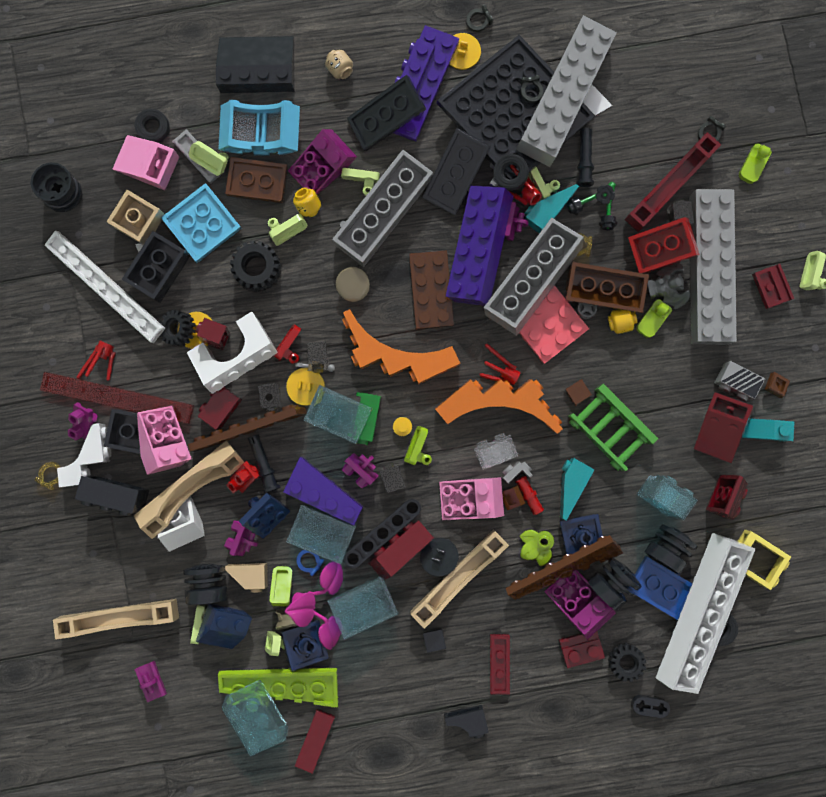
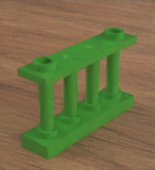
(630, 422)

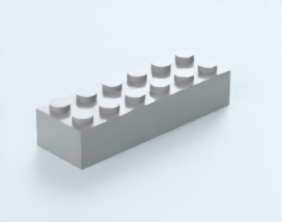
(383, 208)
(534, 276)

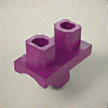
(515, 222)
(82, 421)
(363, 467)
(242, 541)
(150, 681)

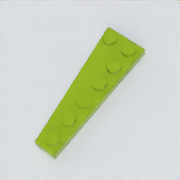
(300, 685)

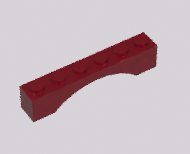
(672, 182)

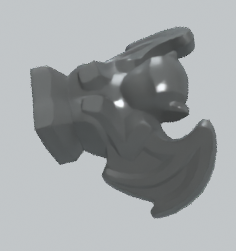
(667, 286)

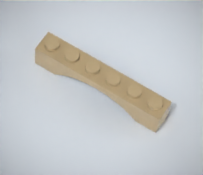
(159, 512)
(451, 584)
(113, 618)

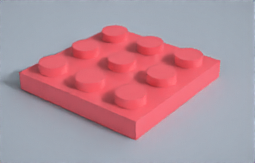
(552, 326)

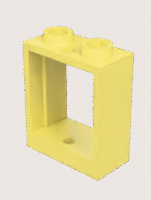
(781, 564)

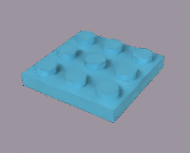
(201, 223)

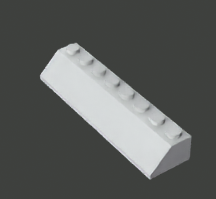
(705, 614)

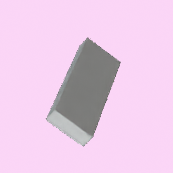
(184, 143)

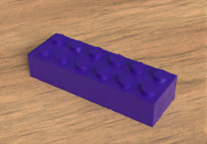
(479, 245)

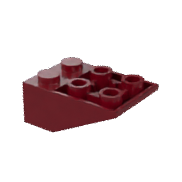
(723, 427)

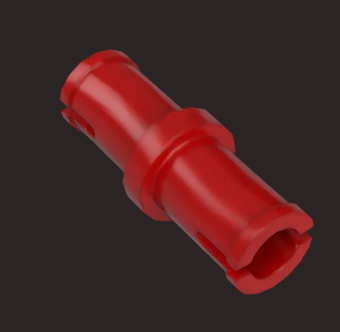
(529, 495)

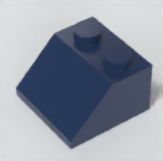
(223, 626)

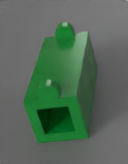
(369, 430)

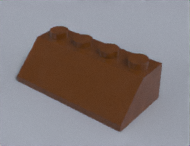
(606, 287)

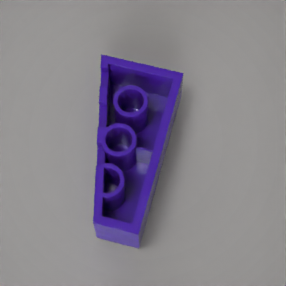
(322, 493)

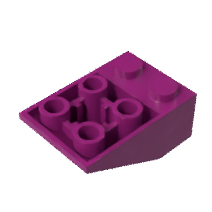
(322, 161)
(580, 603)

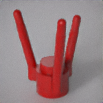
(530, 192)
(102, 351)
(509, 374)

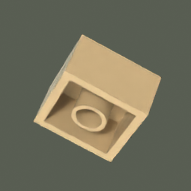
(135, 217)

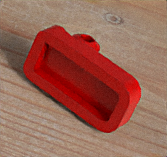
(283, 350)

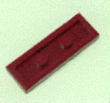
(500, 664)
(314, 741)

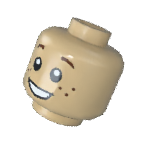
(339, 64)

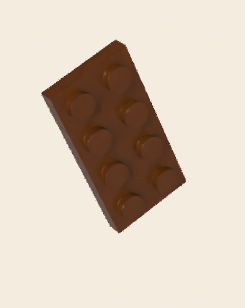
(429, 288)

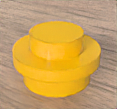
(402, 426)

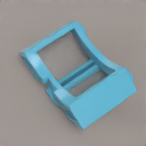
(259, 128)

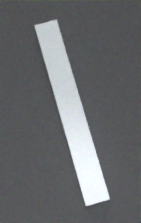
(104, 286)

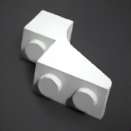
(91, 453)

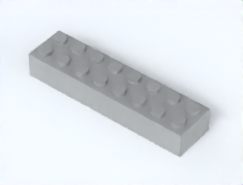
(566, 91)
(714, 269)

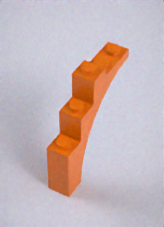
(422, 365)
(499, 395)

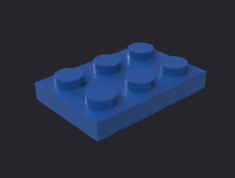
(662, 587)

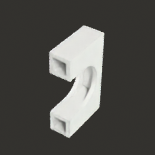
(255, 351)

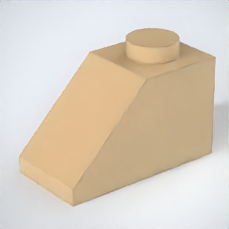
(250, 576)

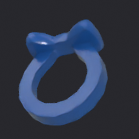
(312, 571)

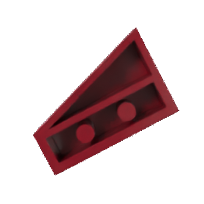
(400, 550)

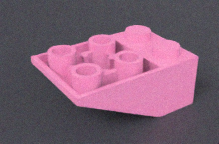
(146, 161)
(161, 440)
(471, 499)

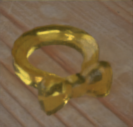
(589, 245)
(49, 485)

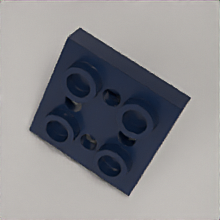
(264, 515)
(582, 536)
(305, 646)

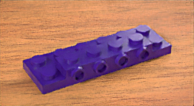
(427, 69)

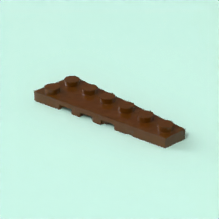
(288, 413)
(601, 550)

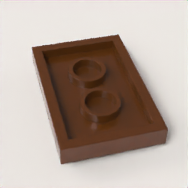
(256, 180)

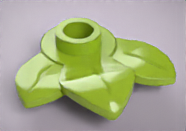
(534, 548)

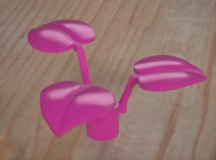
(303, 605)

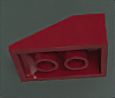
(728, 496)

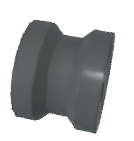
(581, 308)

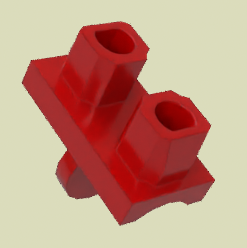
(243, 478)

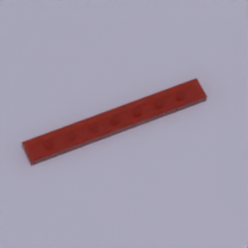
(112, 396)

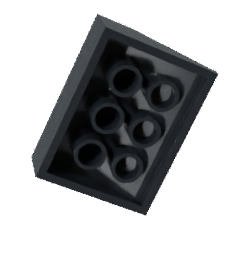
(255, 64)

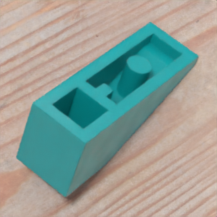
(548, 208)
(770, 430)
(573, 483)

